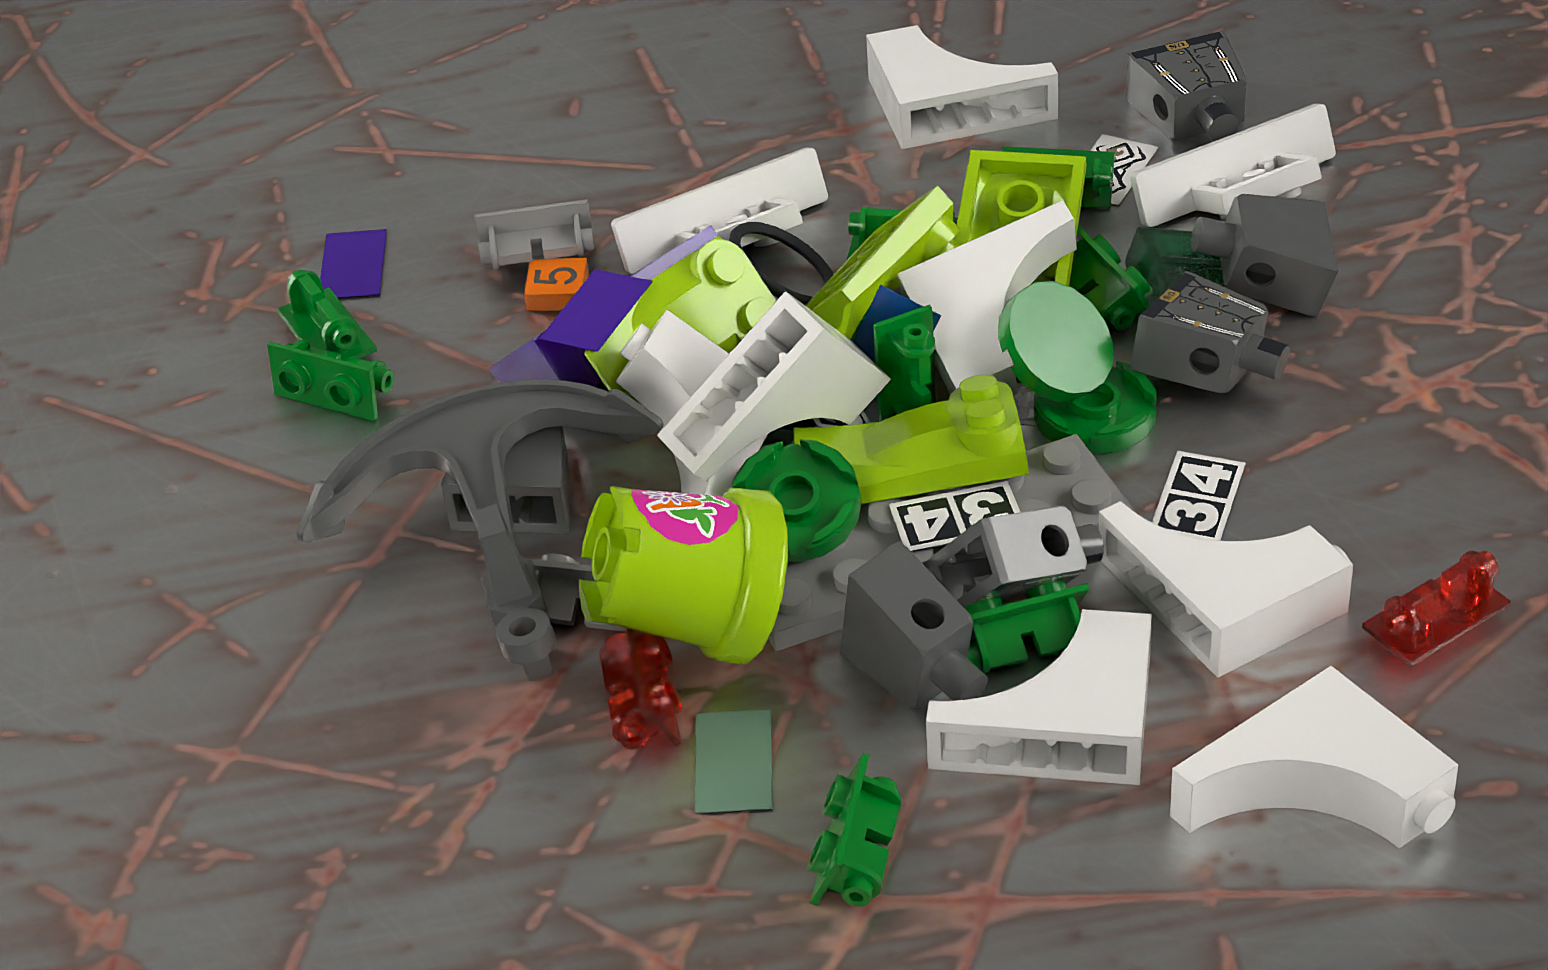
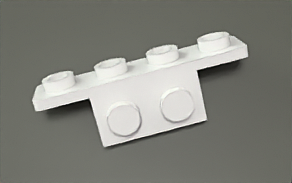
(1257, 161)
(763, 194)

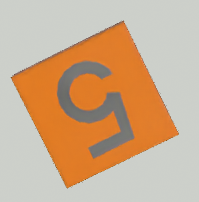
(554, 282)

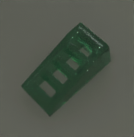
(1166, 255)

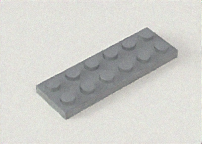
(817, 588)

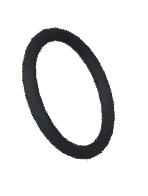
(789, 240)

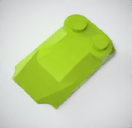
(1015, 185)
(900, 243)
(708, 290)
(934, 446)

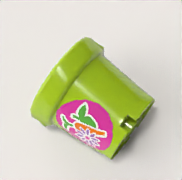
(688, 567)

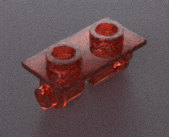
(1439, 609)
(640, 688)

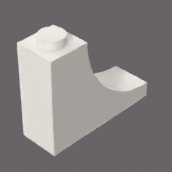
(947, 97)
(976, 282)
(664, 373)
(778, 374)
(1228, 596)
(1066, 722)
(1325, 753)

